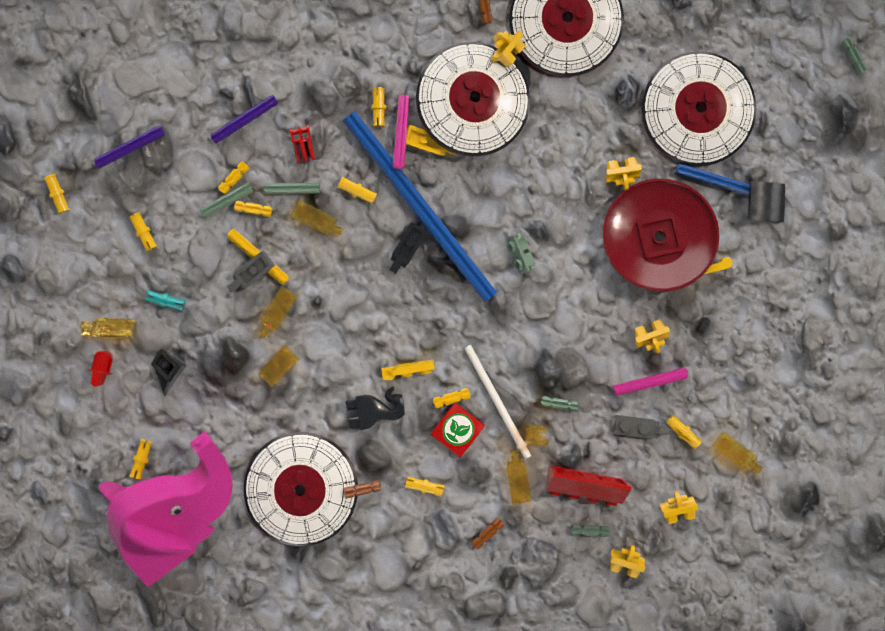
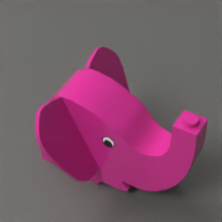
(167, 516)

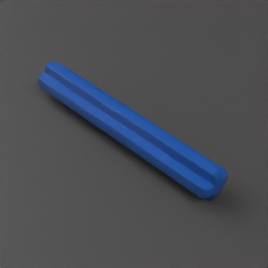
(712, 179)

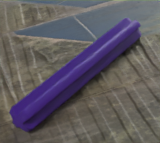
(244, 119)
(129, 146)

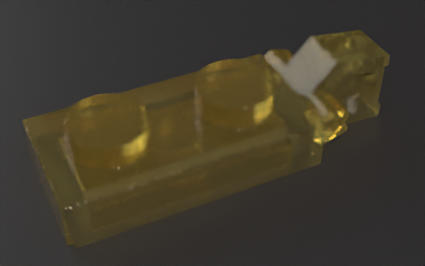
(315, 219)
(277, 311)
(109, 327)
(736, 452)
(518, 479)

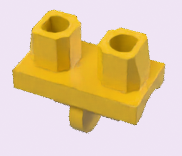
(506, 44)
(623, 175)
(659, 332)
(679, 505)
(628, 559)

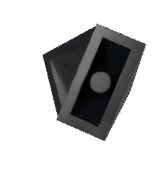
(167, 369)

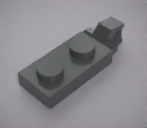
(251, 271)
(639, 427)

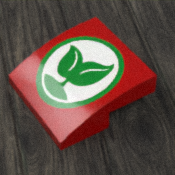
(457, 430)

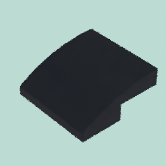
(766, 202)

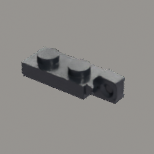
(407, 247)

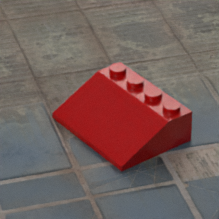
(587, 485)

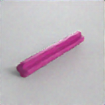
(401, 132)
(650, 381)

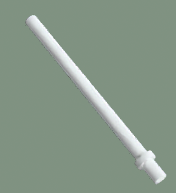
(521, 445)

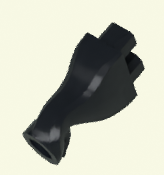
(373, 410)

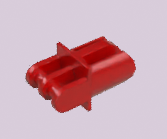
(302, 141)
(101, 367)

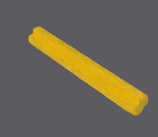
(252, 251)

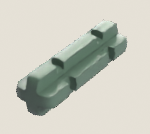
(854, 55)
(557, 403)
(590, 530)

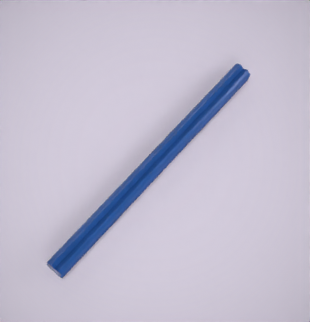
(420, 207)

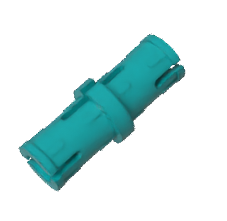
(165, 300)

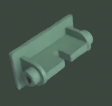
(522, 261)

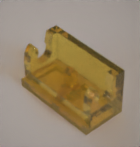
(278, 365)
(534, 436)

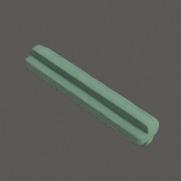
(291, 188)
(226, 200)

